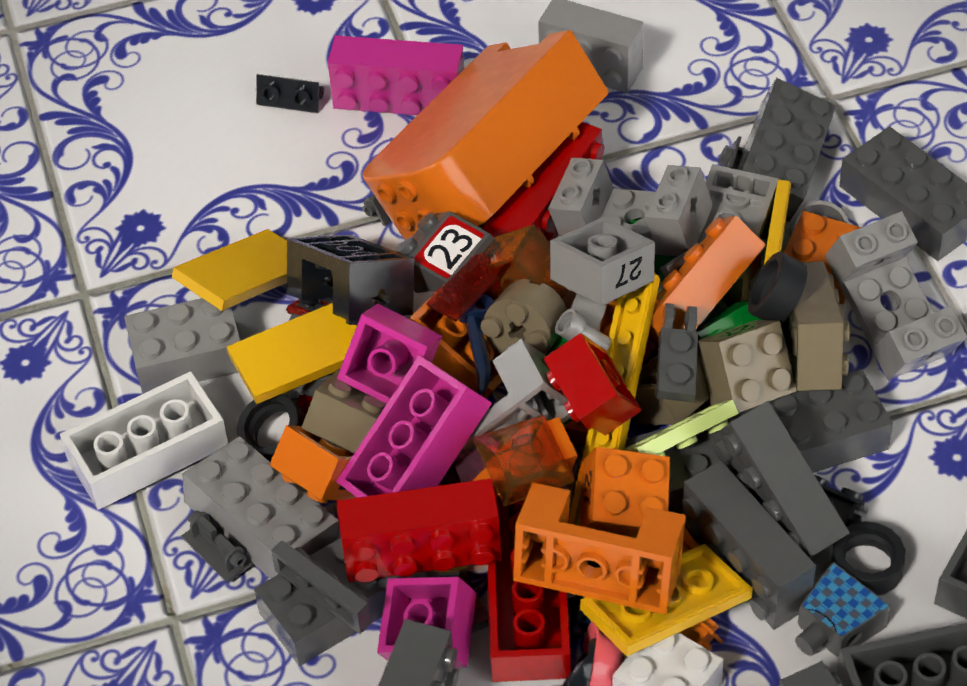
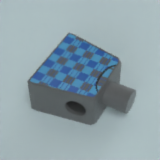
(839, 613)

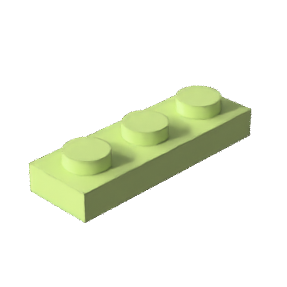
(685, 431)

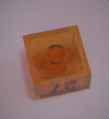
(521, 256)

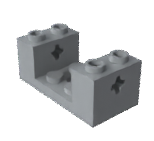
(751, 200)
(670, 215)
(874, 264)
(528, 397)

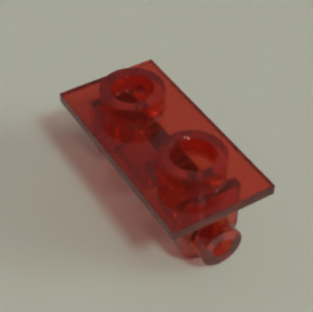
(464, 288)

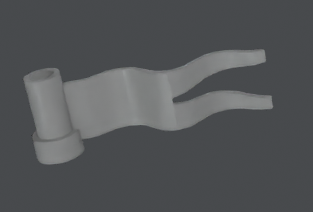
(583, 318)

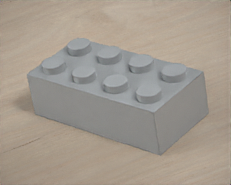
(255, 505)

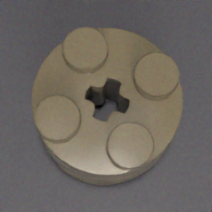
(526, 314)

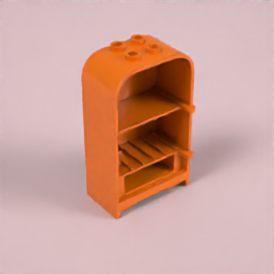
(486, 132)

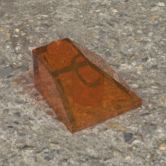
(521, 456)

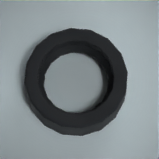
(777, 288)
(255, 415)
(877, 536)

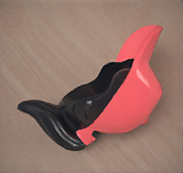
(597, 663)

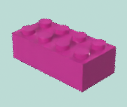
(390, 73)
(415, 434)

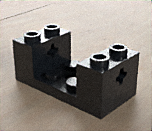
(351, 274)

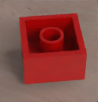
(591, 385)

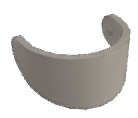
(822, 208)

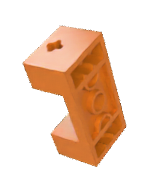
(632, 570)

